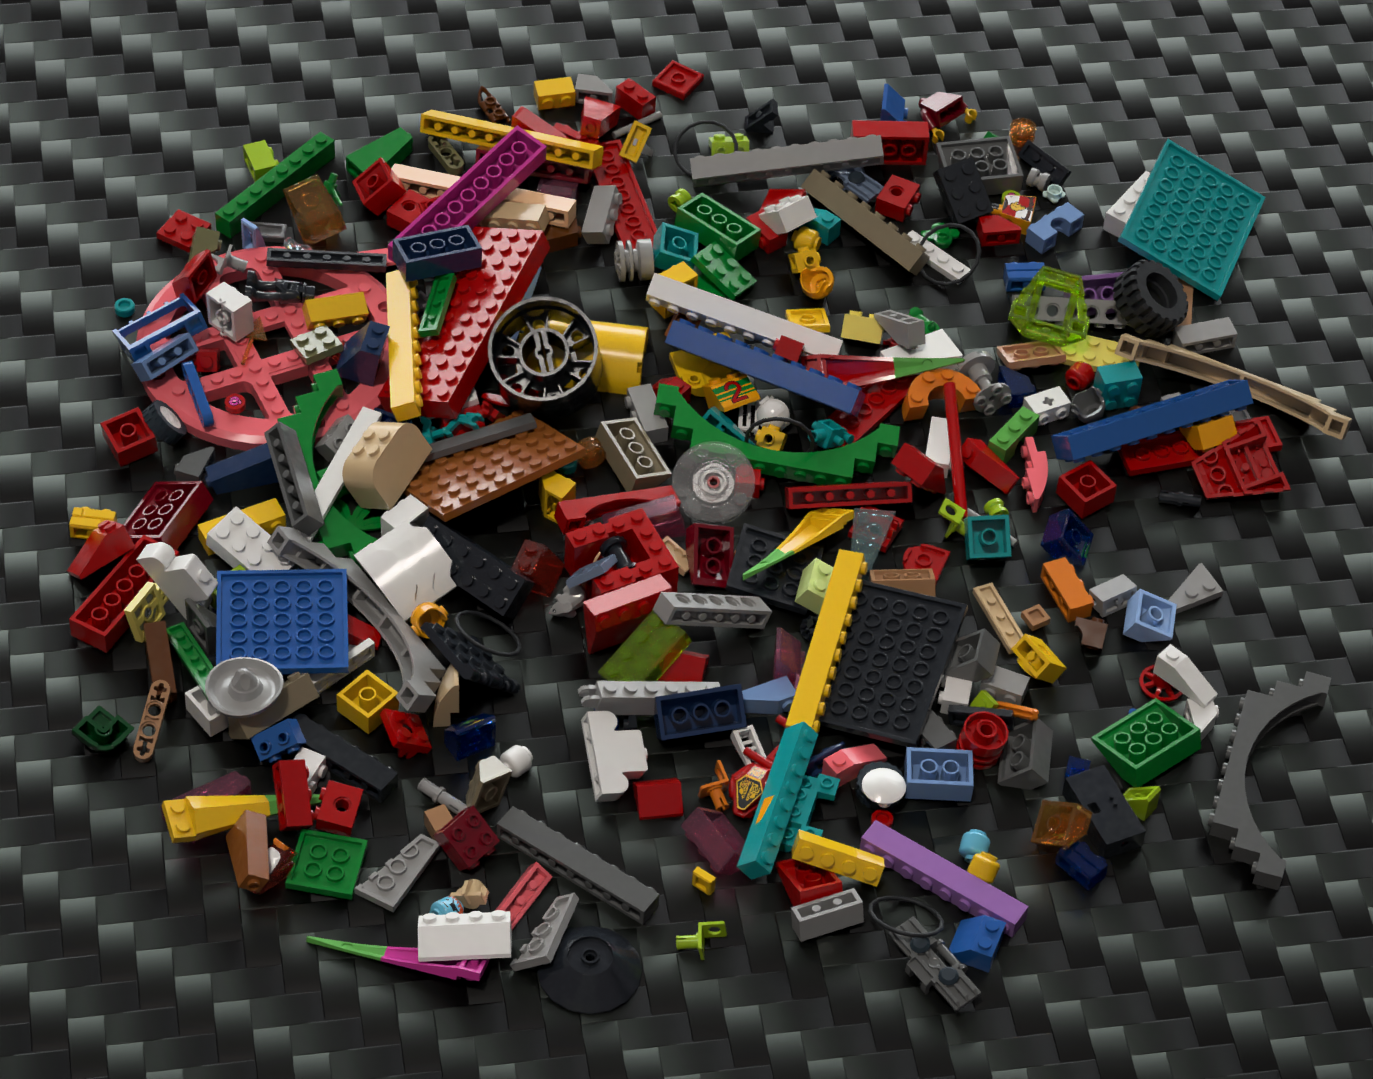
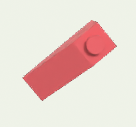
(847, 762)

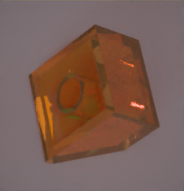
(1060, 823)

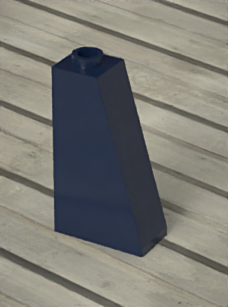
(242, 471)

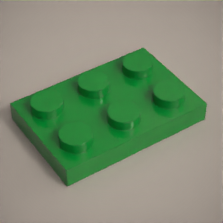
(723, 270)

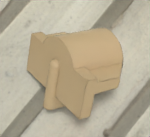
(472, 894)

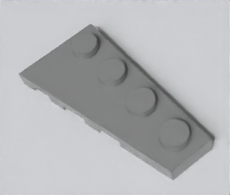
(399, 874)
(548, 934)

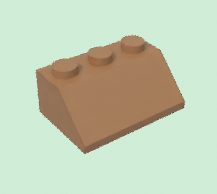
(912, 580)

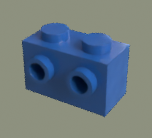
(278, 740)

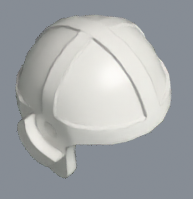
(772, 408)

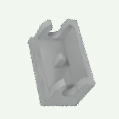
(1112, 595)

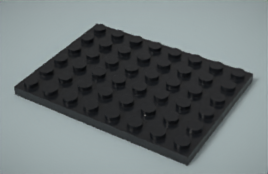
(892, 663)

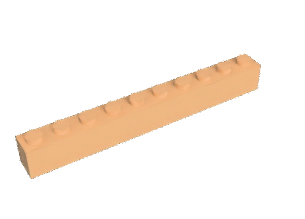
(433, 184)

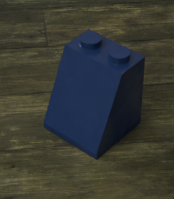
(364, 353)

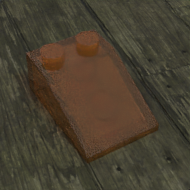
(314, 210)

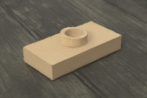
(678, 554)

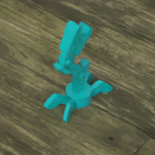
(468, 420)

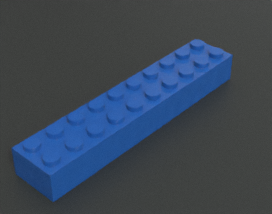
(768, 369)
(1151, 420)

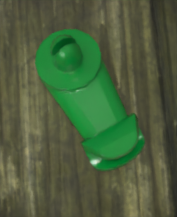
(930, 326)

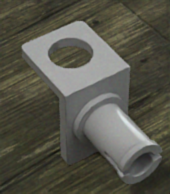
(229, 261)

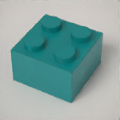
(674, 246)
(1119, 384)
(987, 537)

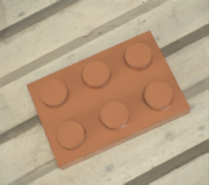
(1030, 355)

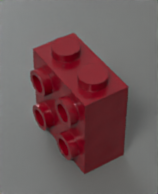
(467, 838)

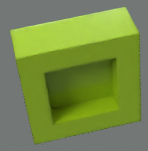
(985, 700)

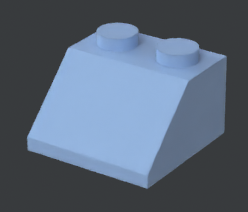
(1149, 617)

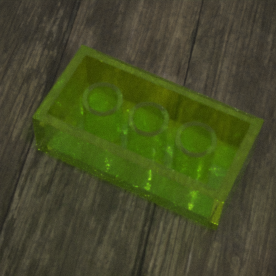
(646, 652)

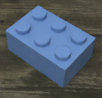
(938, 774)

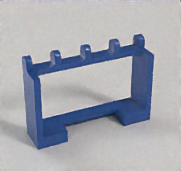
(191, 322)

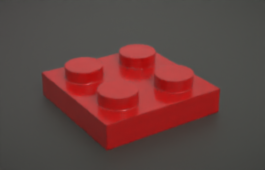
(180, 229)

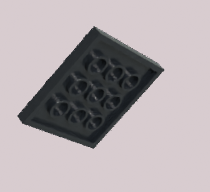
(777, 583)

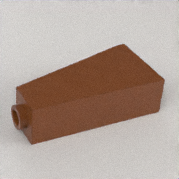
(249, 850)

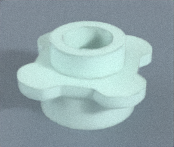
(1054, 193)

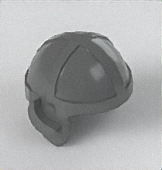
(1088, 405)

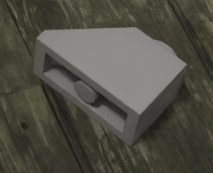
(591, 87)

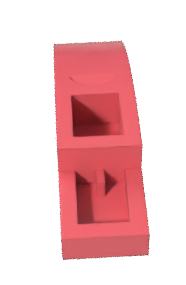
(1035, 474)

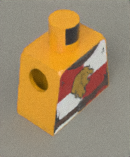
(1016, 210)

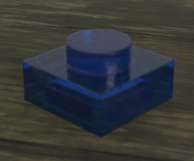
(1076, 765)

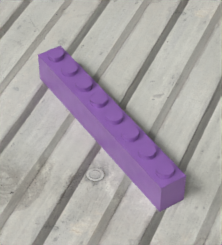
(943, 877)

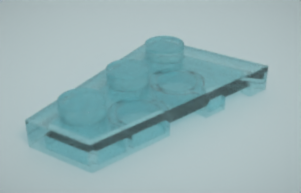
(869, 532)

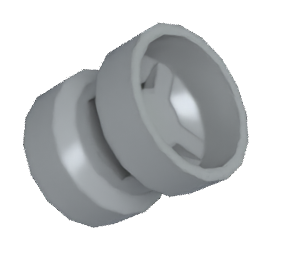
(1038, 179)

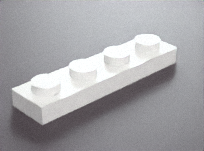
(941, 260)

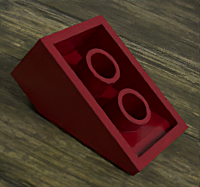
(709, 554)

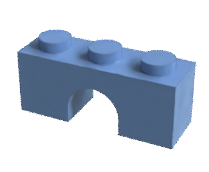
(1044, 232)

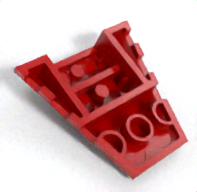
(1240, 466)

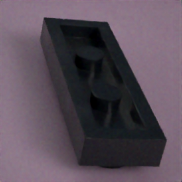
(1044, 162)
(959, 713)

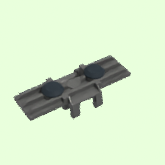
(928, 967)

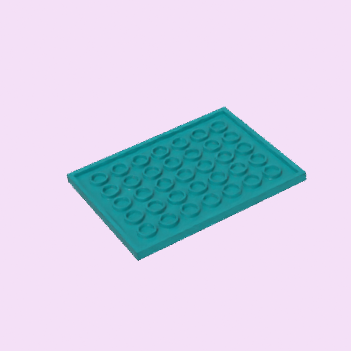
(1192, 219)

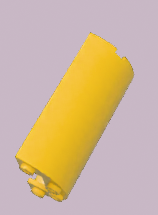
(621, 353)

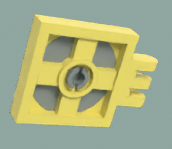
(145, 608)

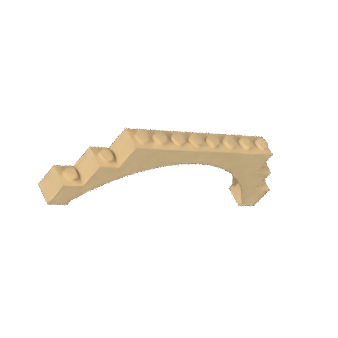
(1196, 365)

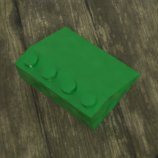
(1148, 742)

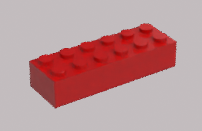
(102, 615)

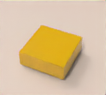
(703, 881)

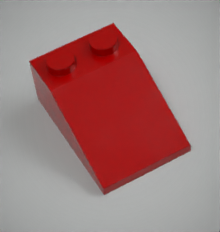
(101, 547)
(807, 881)

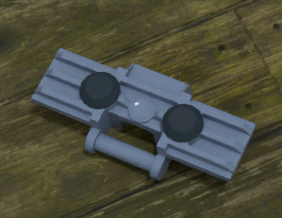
(858, 183)

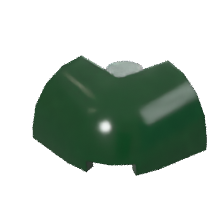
(102, 730)

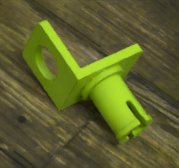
(956, 520)
(698, 940)

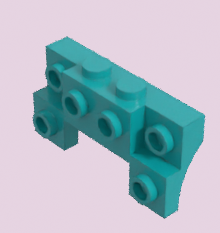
(810, 789)

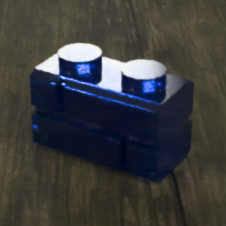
(1082, 864)

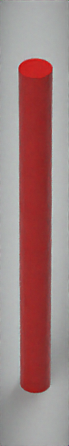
(955, 446)

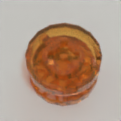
(1021, 131)
(594, 451)

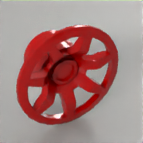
(1159, 683)

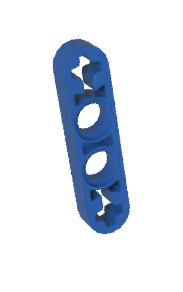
(197, 394)

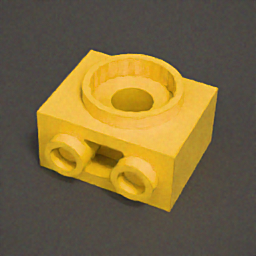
(1038, 659)

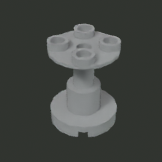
(979, 369)

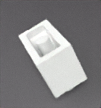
(1201, 717)

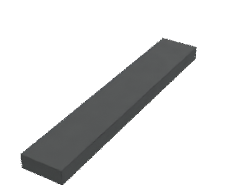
(481, 436)

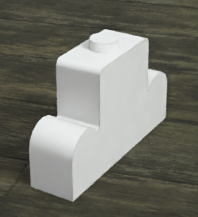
(178, 576)
(612, 755)

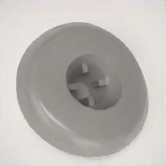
(243, 686)

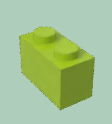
(259, 159)

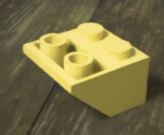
(862, 328)

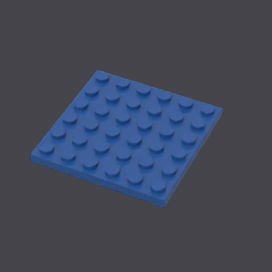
(284, 618)

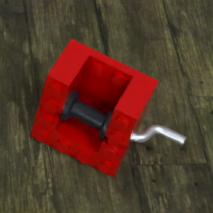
(633, 542)

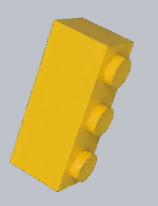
(335, 310)

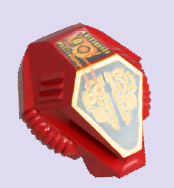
(747, 788)

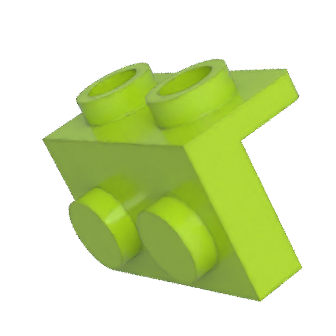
(725, 145)

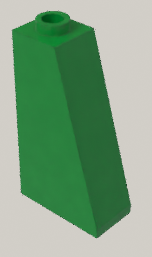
(391, 147)

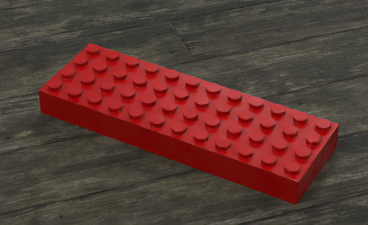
(479, 298)

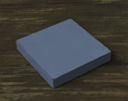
(591, 571)

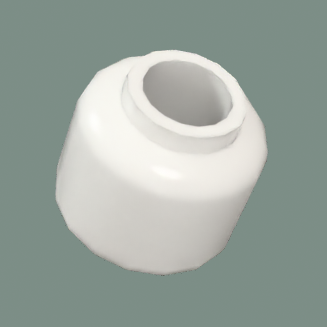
(517, 759)

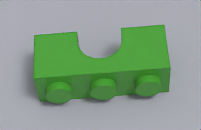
(1021, 425)

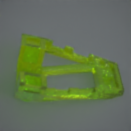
(1072, 329)

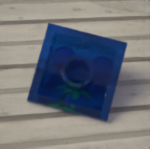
(1067, 537)
(471, 736)

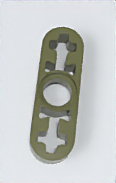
(446, 161)

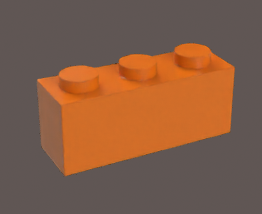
(1067, 589)

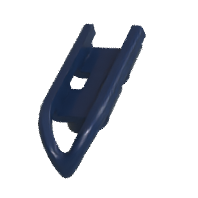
(812, 769)

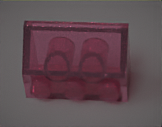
(715, 839)

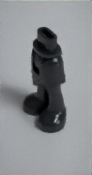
(285, 290)

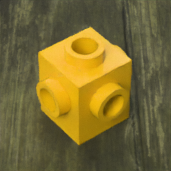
(804, 258)
(778, 438)

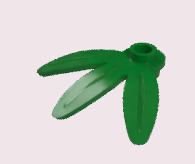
(358, 516)

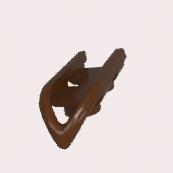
(491, 103)

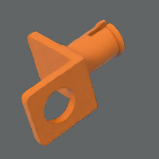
(716, 789)

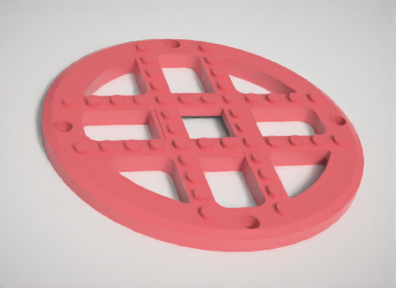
(258, 374)

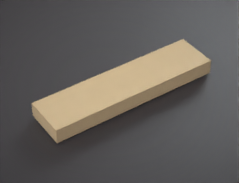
(998, 615)

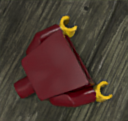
(941, 110)

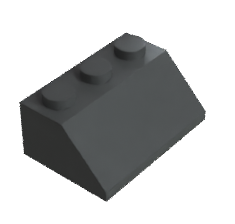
(1026, 756)

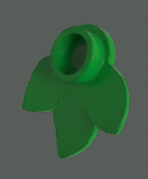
(942, 237)

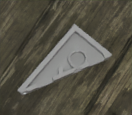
(1196, 590)

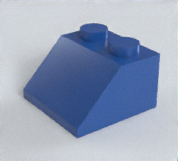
(892, 105)
(978, 941)

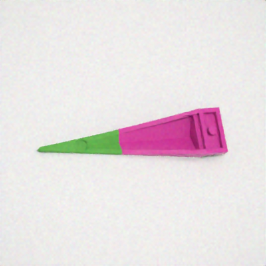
(408, 957)

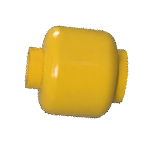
(806, 237)
(984, 866)

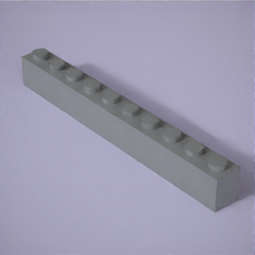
(787, 160)

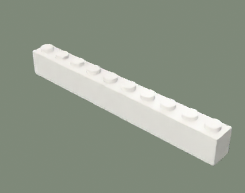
(735, 316)

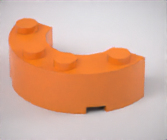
(930, 386)

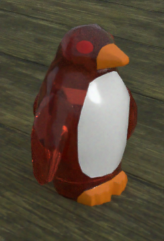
(280, 863)

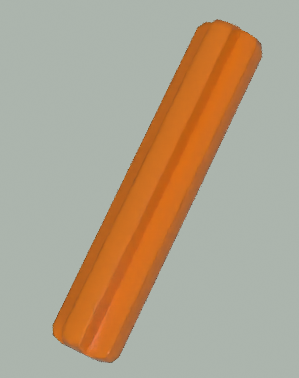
(1020, 711)

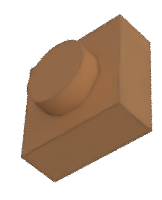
(1035, 617)

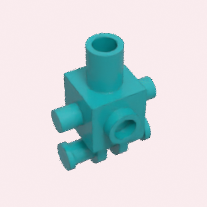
(830, 434)

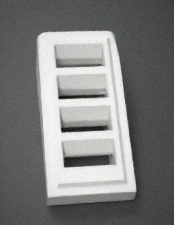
(745, 732)

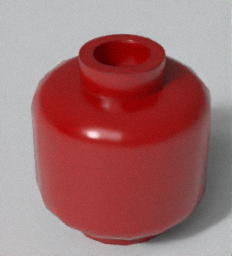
(1079, 376)

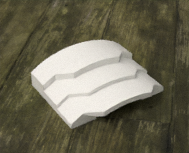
(408, 567)

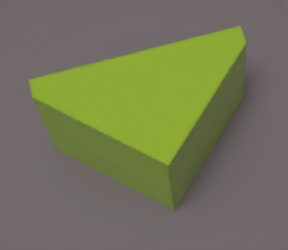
(1143, 800)

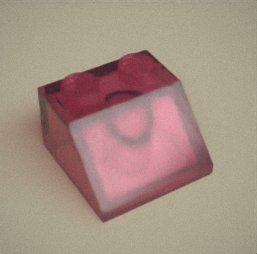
(788, 657)

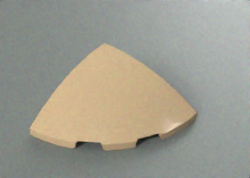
(447, 698)

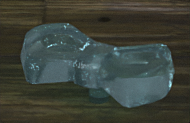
(289, 243)

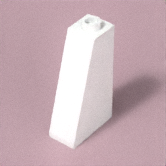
(936, 346)

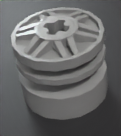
(634, 260)

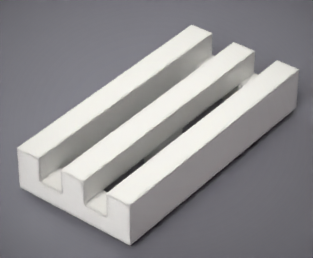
(748, 420)

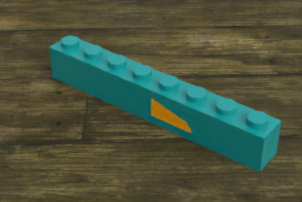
(777, 800)

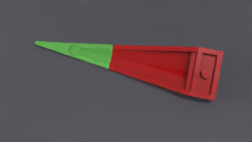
(872, 370)

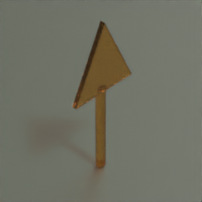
(258, 334)

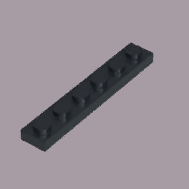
(326, 260)

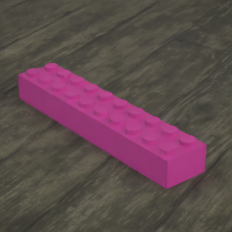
(481, 186)

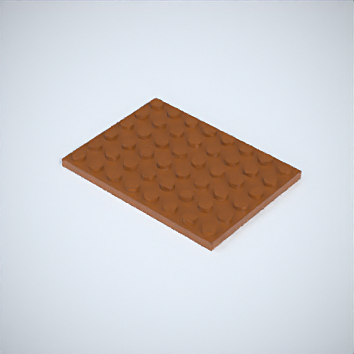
(492, 469)

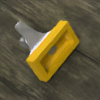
(636, 142)

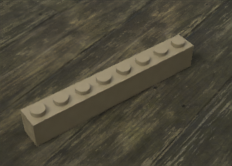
(866, 222)

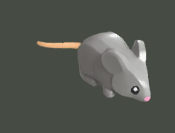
(570, 599)

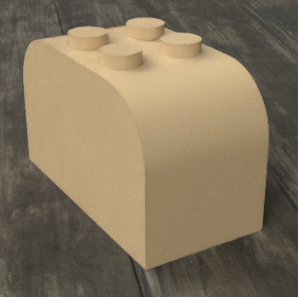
(384, 463)

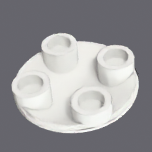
(883, 786)

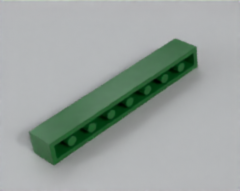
(269, 188)

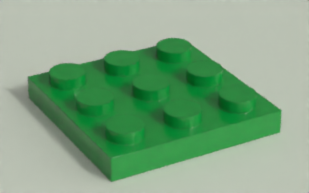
(327, 864)

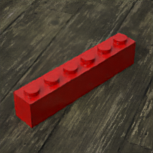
(848, 494)

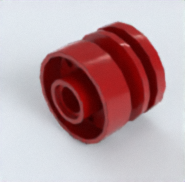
(985, 736)

